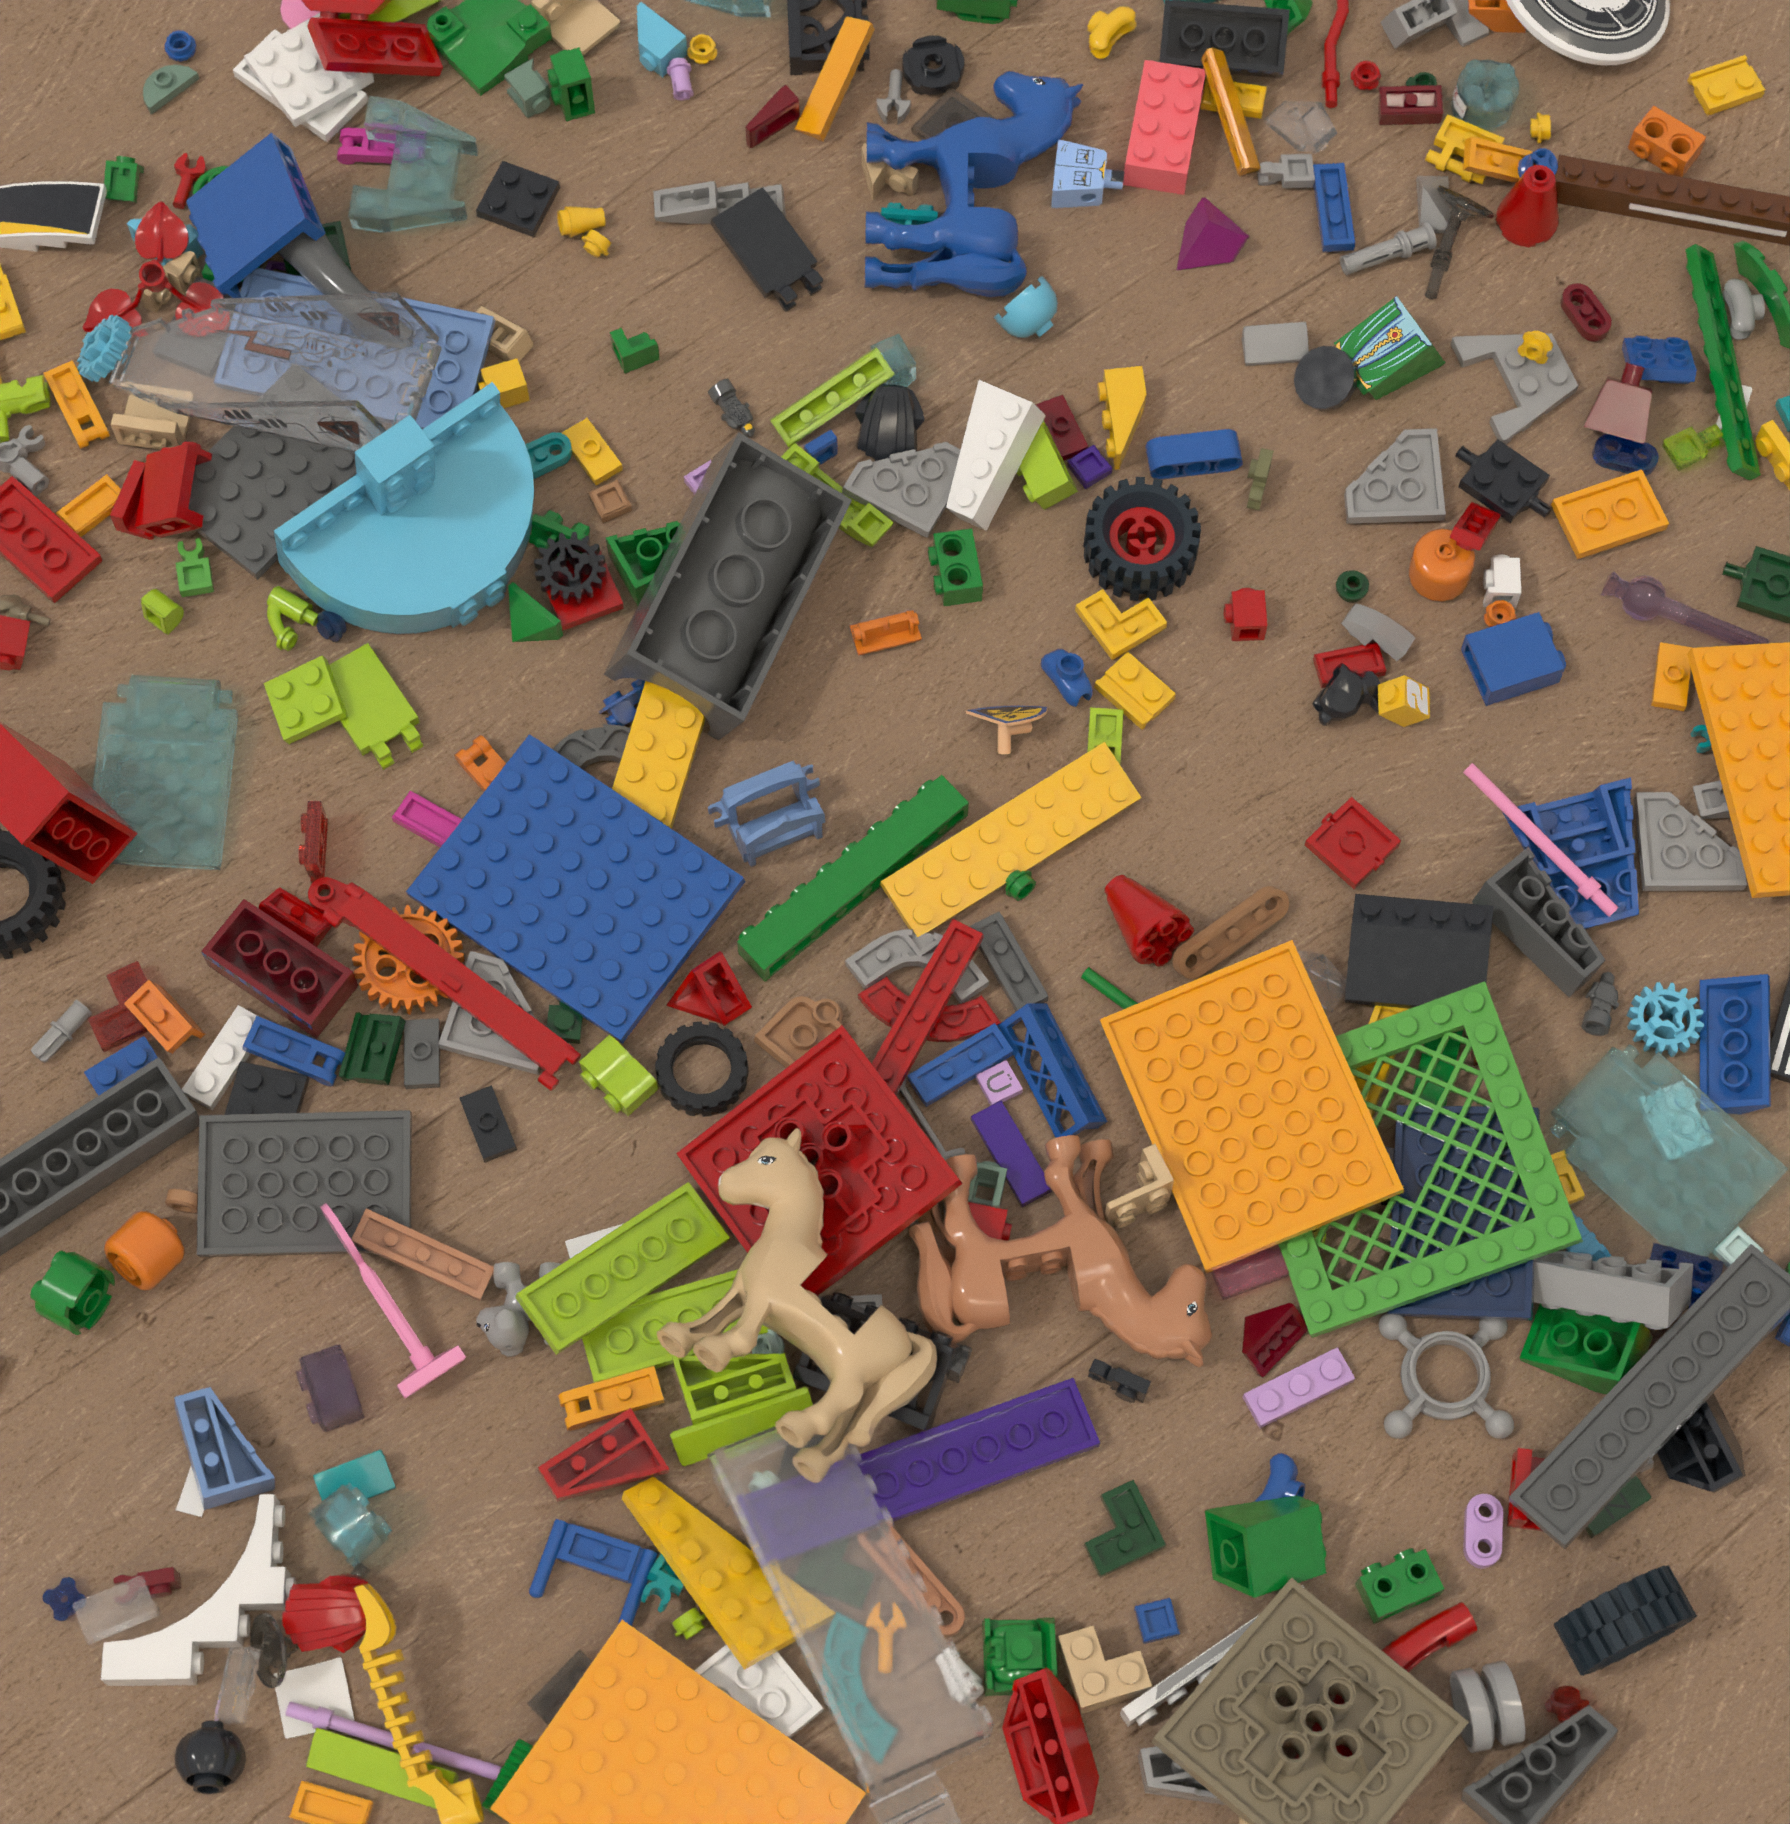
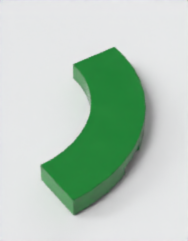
(1768, 283)

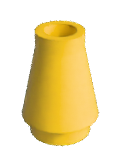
(579, 220)

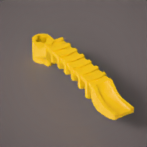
(454, 1802)

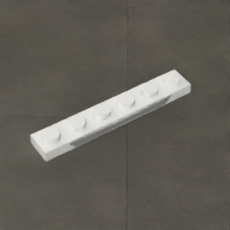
(1173, 1687)

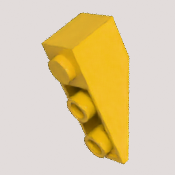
(1124, 403)

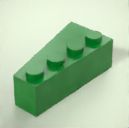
(639, 556)

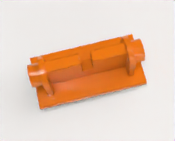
(886, 632)

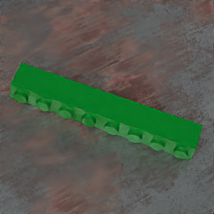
(852, 877)

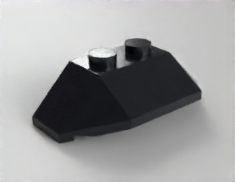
(1704, 1450)

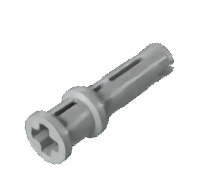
(1401, 245)

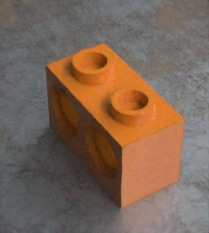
(1669, 138)

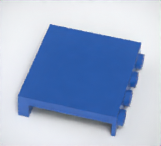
(252, 212)

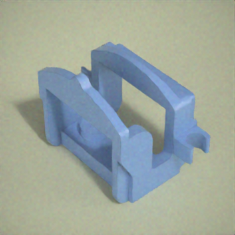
(777, 827)

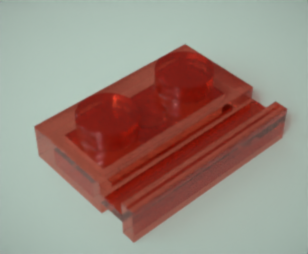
(313, 852)

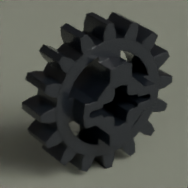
(558, 572)

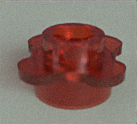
(1565, 1702)

